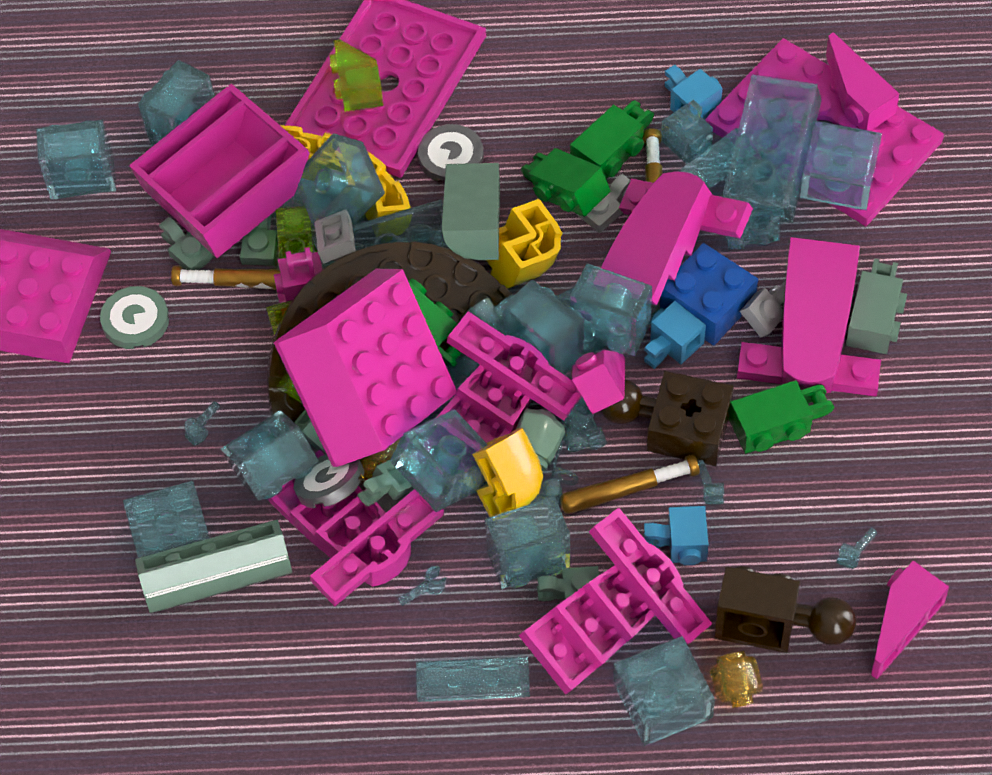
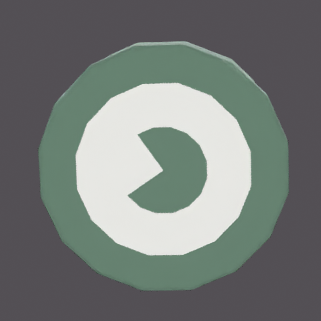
(134, 317)

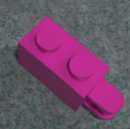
(295, 273)

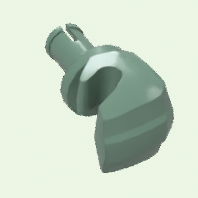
(543, 433)

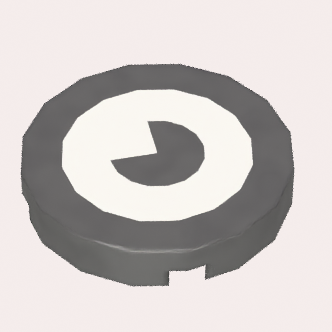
(448, 146)
(328, 483)

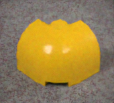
(526, 244)
(510, 472)

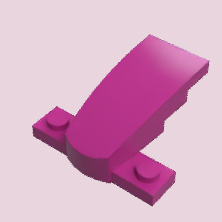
(666, 226)
(814, 325)
(505, 381)
(358, 538)
(613, 606)

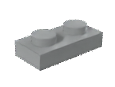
(334, 236)

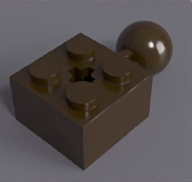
(684, 418)
(764, 607)

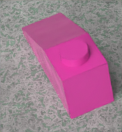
(861, 90)
(600, 379)
(910, 604)

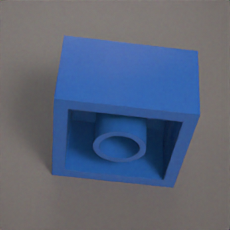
(711, 290)

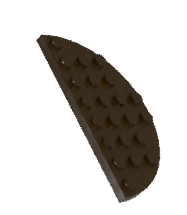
(444, 274)

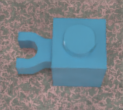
(697, 87)
(674, 334)
(684, 534)

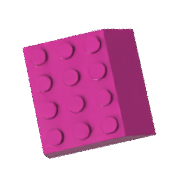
(223, 170)
(46, 293)
(366, 367)

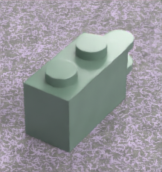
(875, 309)

